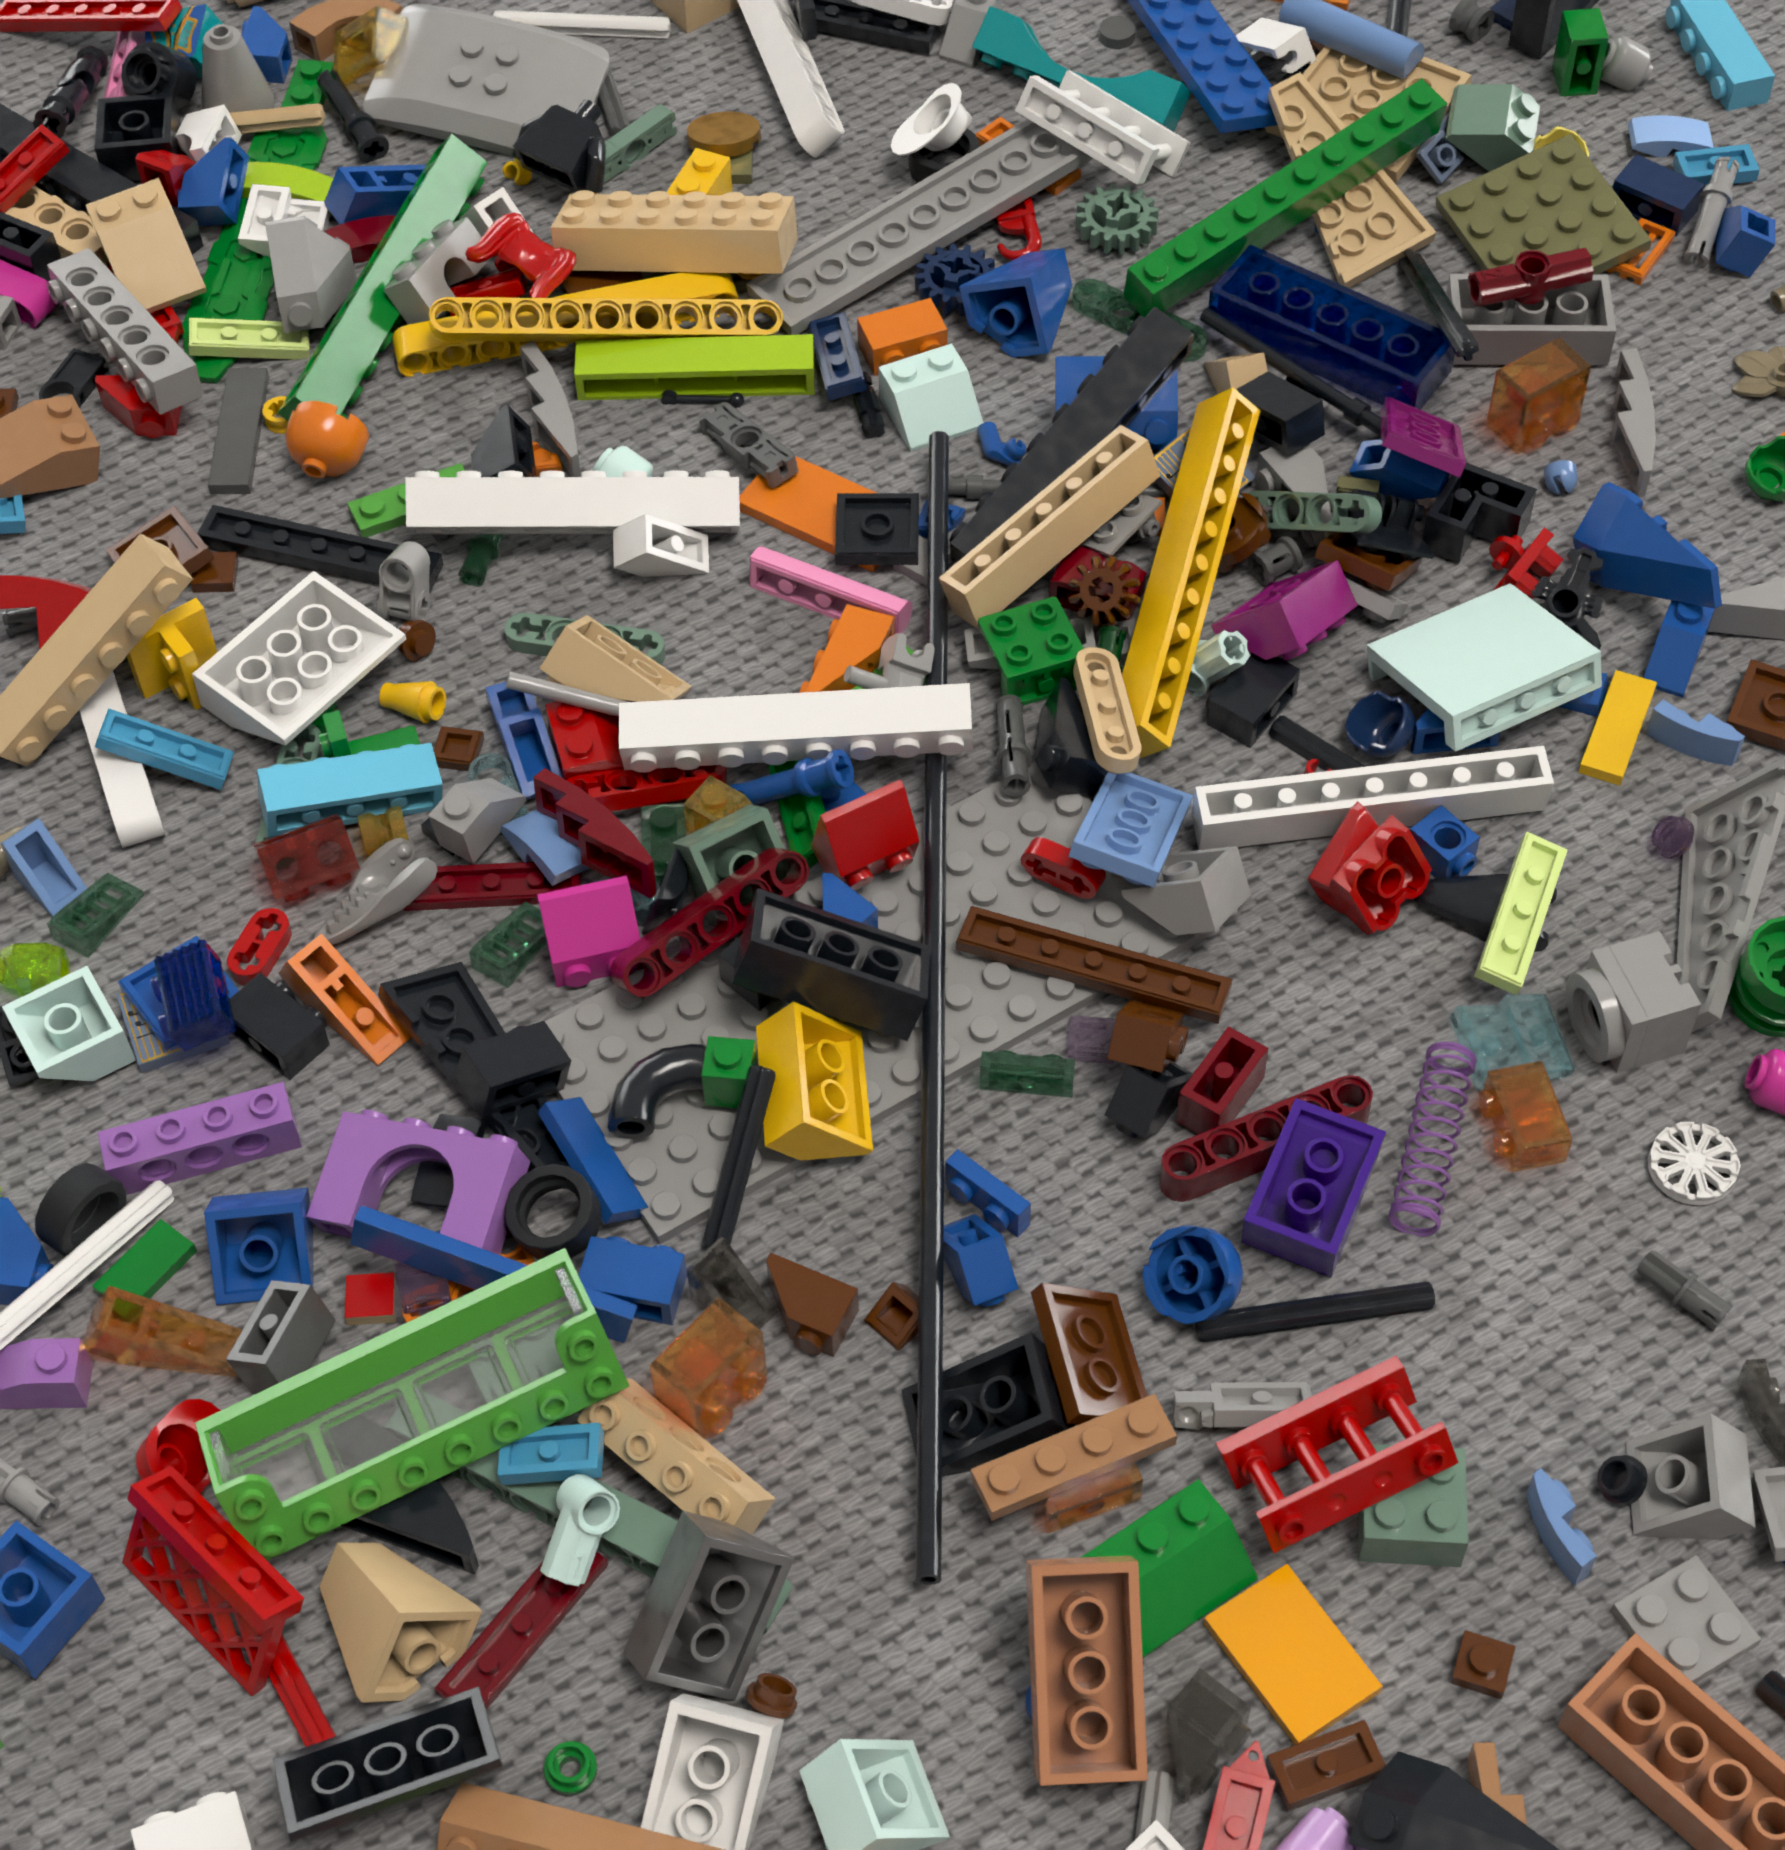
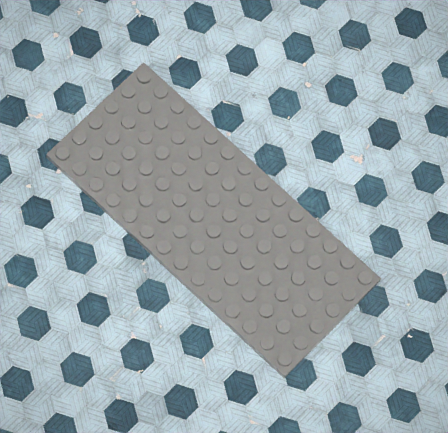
(985, 1000)

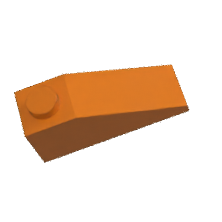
(344, 1000)

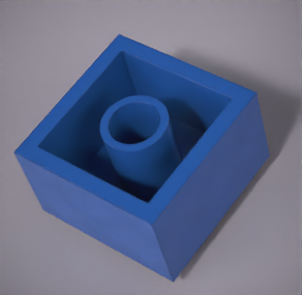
(41, 1599)

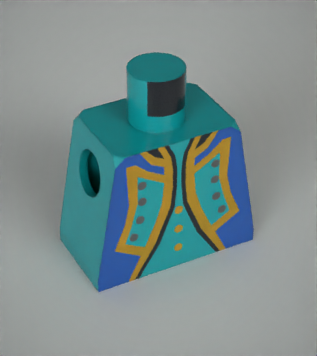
(187, 33)

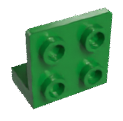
(1032, 648)

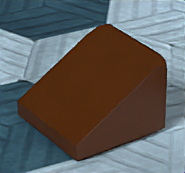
(896, 1315)

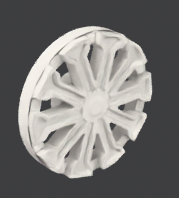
(1693, 1163)

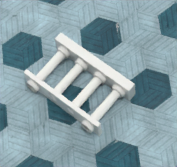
(1102, 126)

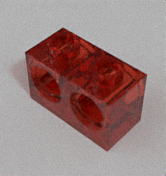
(303, 846)

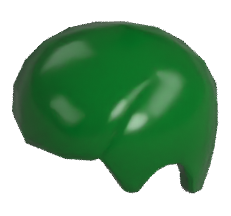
(1767, 469)

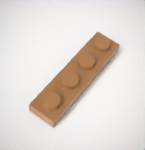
(1073, 1457)

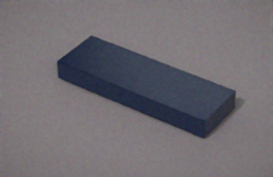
(837, 356)

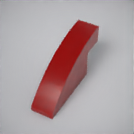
(51, 597)

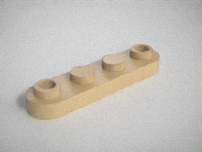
(1107, 710)

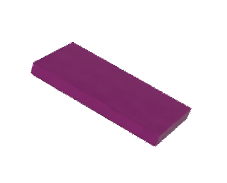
(1422, 436)

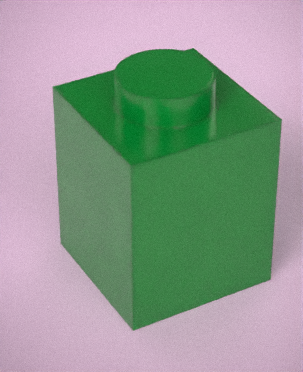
(726, 1069)

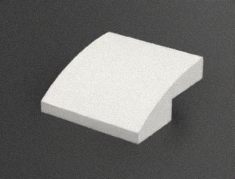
(271, 204)

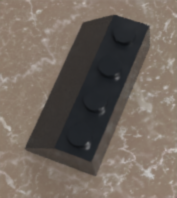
(833, 965)
(386, 1763)

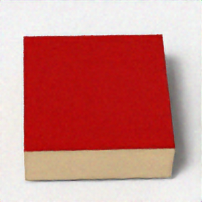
(370, 1298)

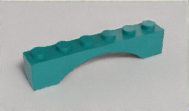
(1013, 42)

